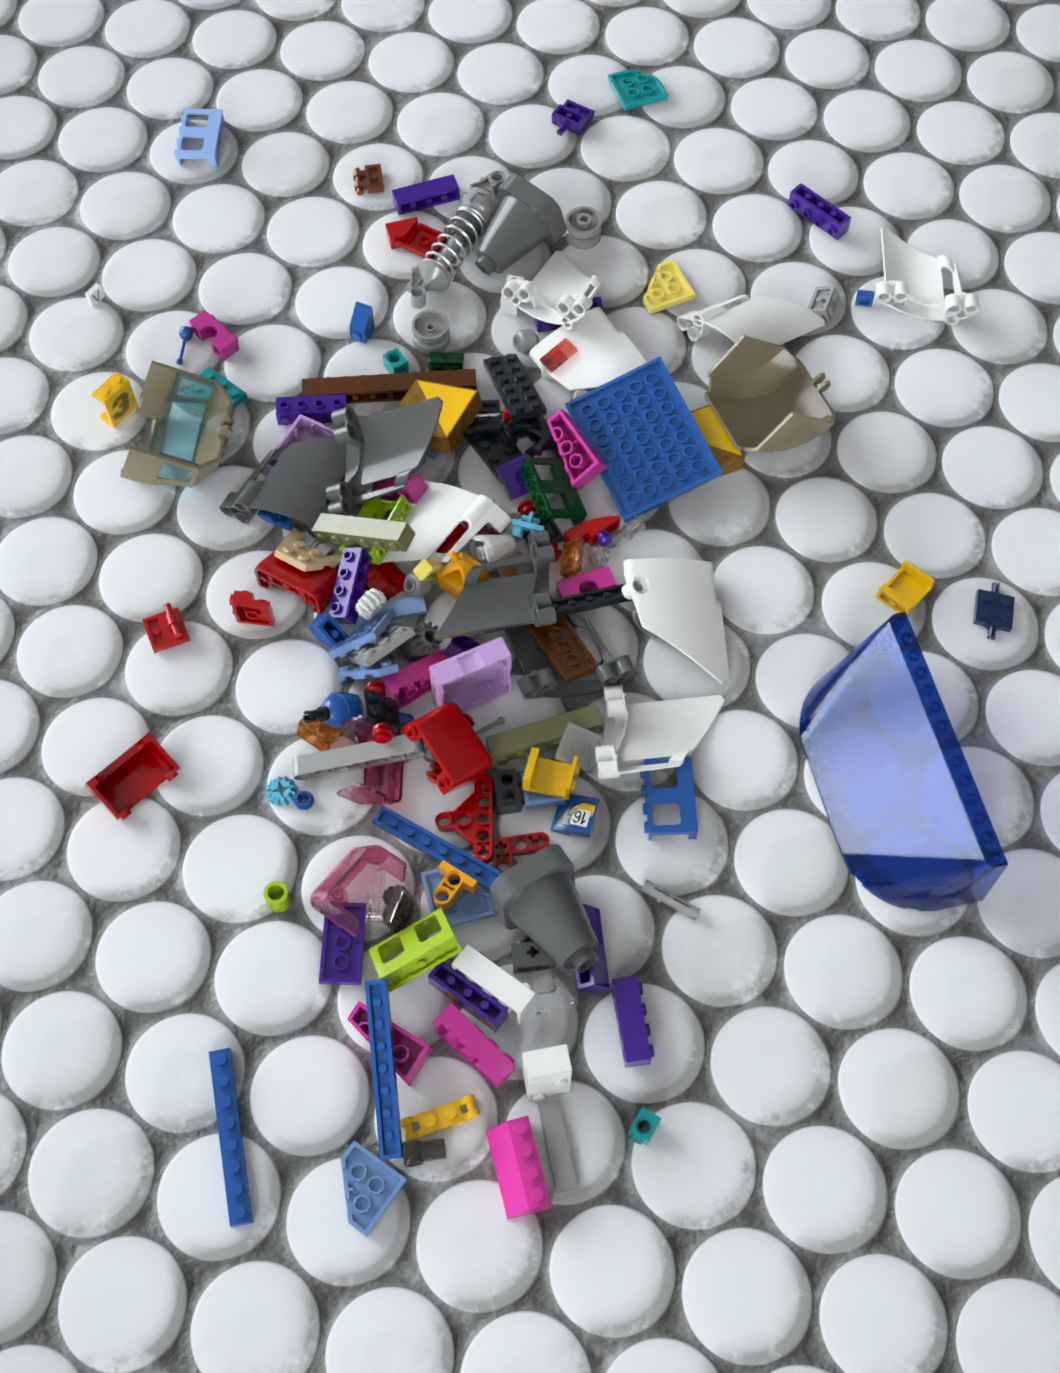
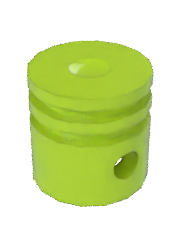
(277, 896)

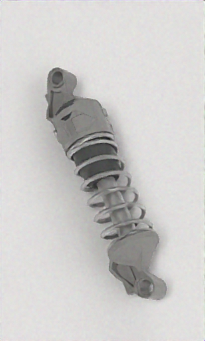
(466, 227)

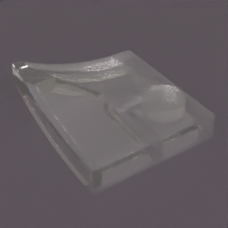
(554, 989)

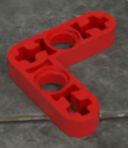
(511, 850)

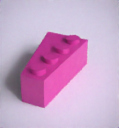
(578, 454)
(412, 680)
(474, 1046)
(408, 1050)

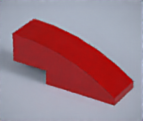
(590, 529)

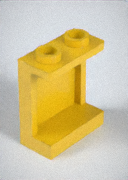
(905, 588)

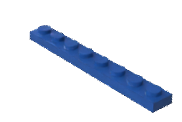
(435, 846)
(383, 1069)
(230, 1138)

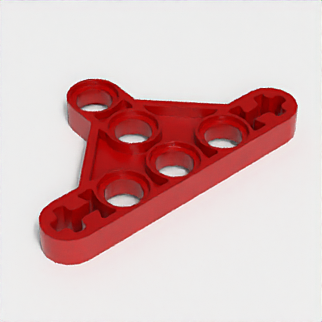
(473, 829)

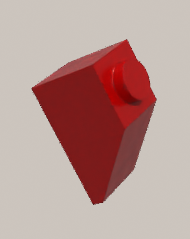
(399, 231)

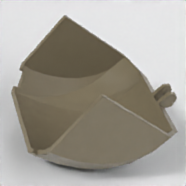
(767, 397)

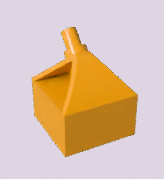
(453, 575)

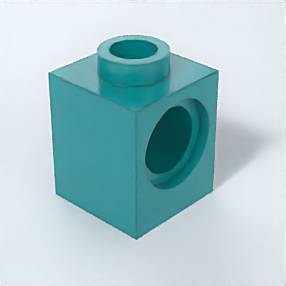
(395, 362)
(648, 1118)

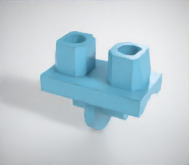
(521, 526)

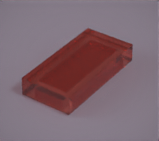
(558, 355)

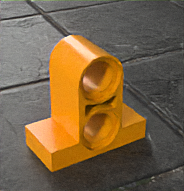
(449, 890)

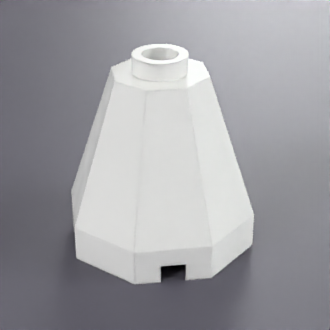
(491, 547)

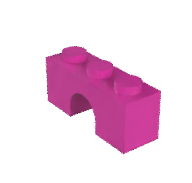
(206, 326)
(413, 491)
(596, 579)

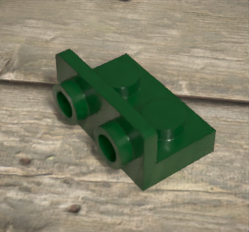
(445, 361)

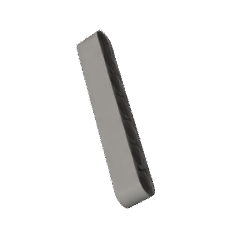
(355, 757)

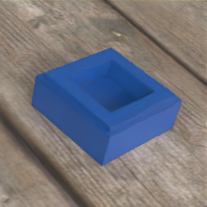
(864, 298)

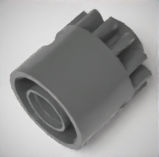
(421, 643)

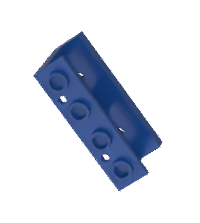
(682, 795)

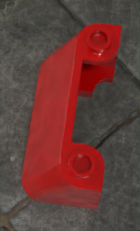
(312, 586)
(452, 745)
(132, 776)

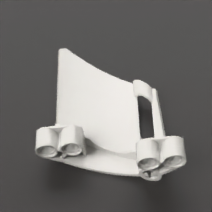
(916, 285)
(554, 293)
(759, 318)
(439, 514)
(651, 731)

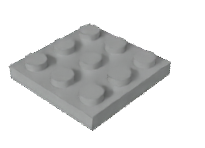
(388, 641)

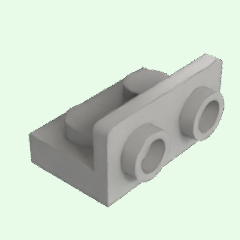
(824, 301)

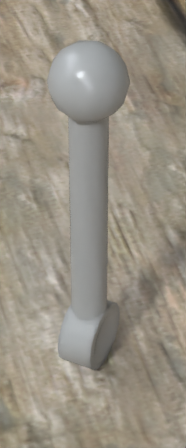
(500, 720)

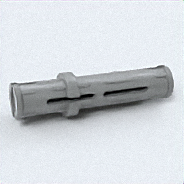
(670, 899)

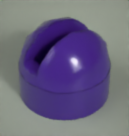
(604, 538)

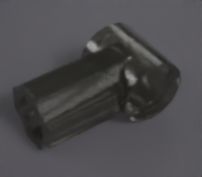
(418, 1152)

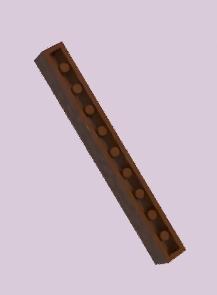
(384, 386)

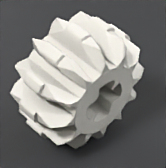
(370, 604)

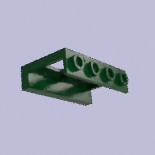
(561, 484)

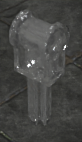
(375, 903)

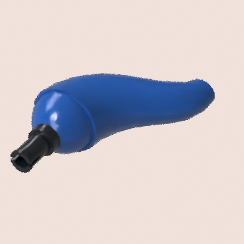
(341, 707)

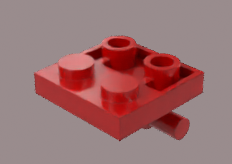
(166, 629)

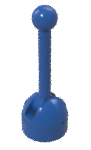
(186, 334)

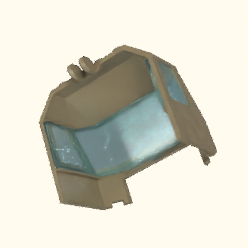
(189, 428)

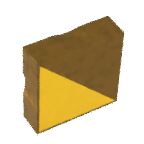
(457, 412)
(718, 441)

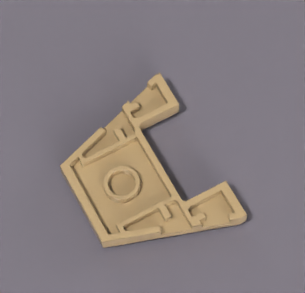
(295, 553)

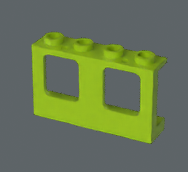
(376, 509)
(417, 955)

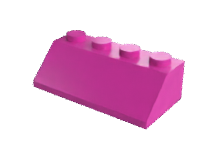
(518, 1168)

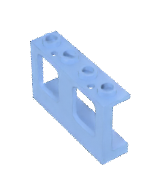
(211, 133)

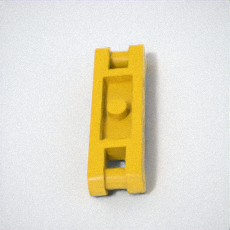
(440, 1118)

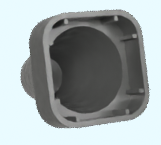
(519, 225)
(545, 905)

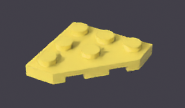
(667, 288)

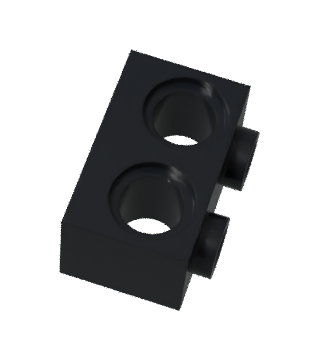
(505, 791)

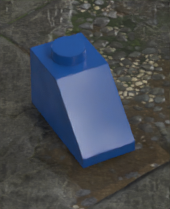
(362, 323)
(327, 630)

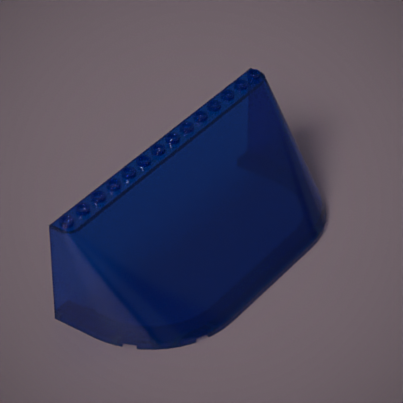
(898, 777)

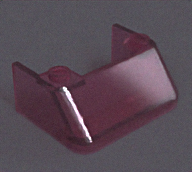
(381, 782)
(331, 895)

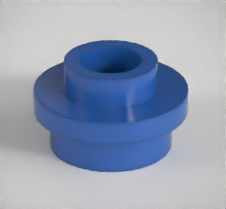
(304, 795)

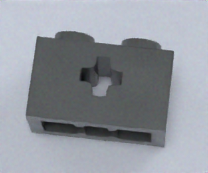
(522, 959)

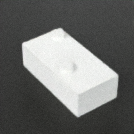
(496, 982)
(547, 1072)

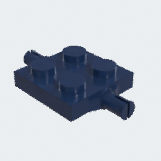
(993, 610)

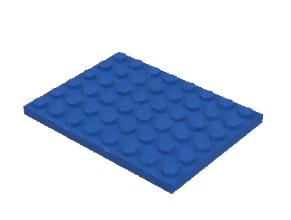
(644, 439)

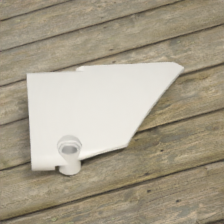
(600, 354)
(681, 607)

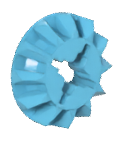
(289, 794)

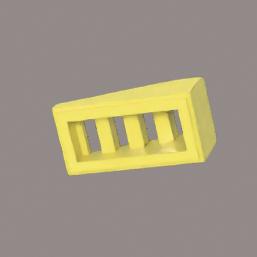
(428, 570)

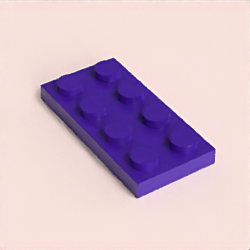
(342, 952)

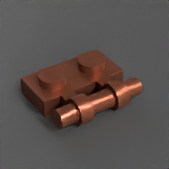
(373, 176)

